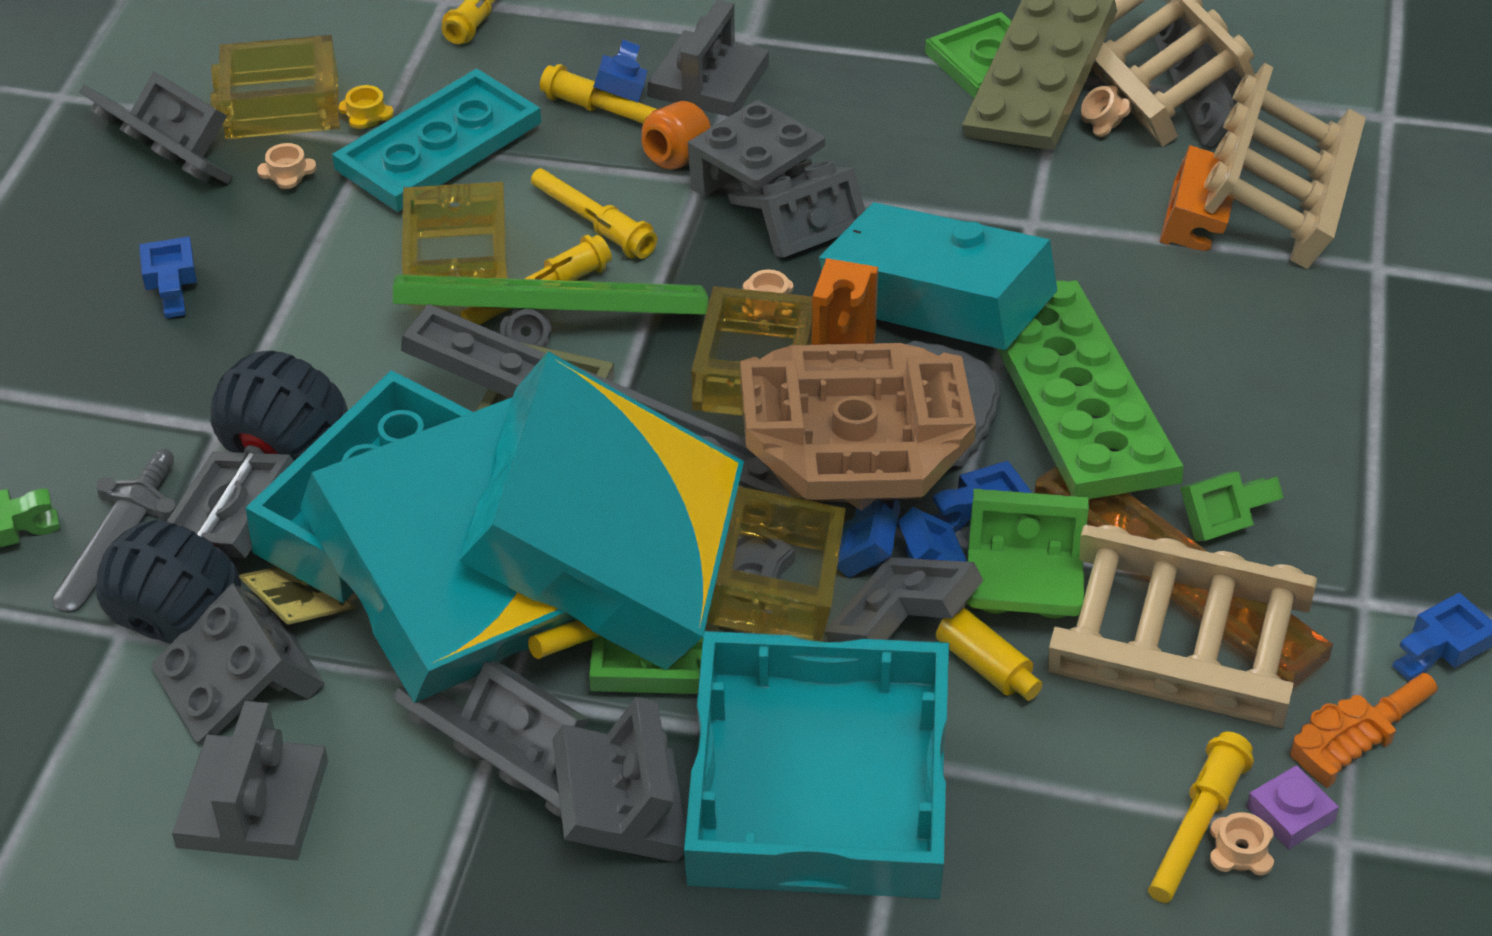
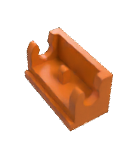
(1188, 200)
(845, 304)

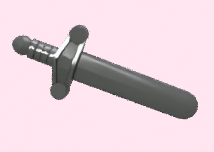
(131, 502)

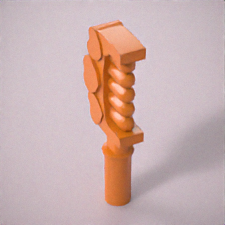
(1352, 727)

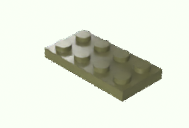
(1039, 72)

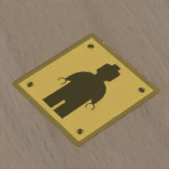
(291, 597)

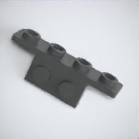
(1213, 103)
(173, 119)
(505, 724)

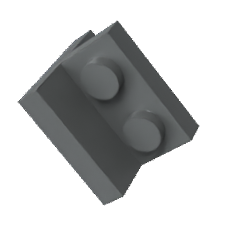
(710, 65)
(621, 785)
(251, 791)

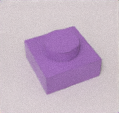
(1292, 807)

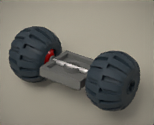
(169, 572)

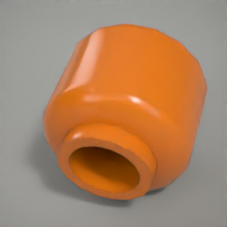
(668, 132)

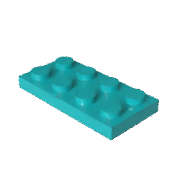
(437, 138)

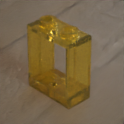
(277, 109)
(430, 215)
(743, 311)
(796, 607)

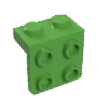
(1027, 552)

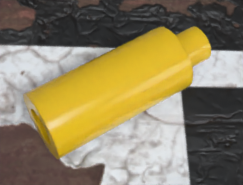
(989, 654)

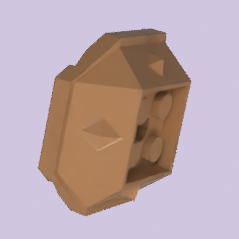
(857, 419)

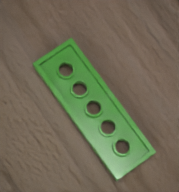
(1108, 391)

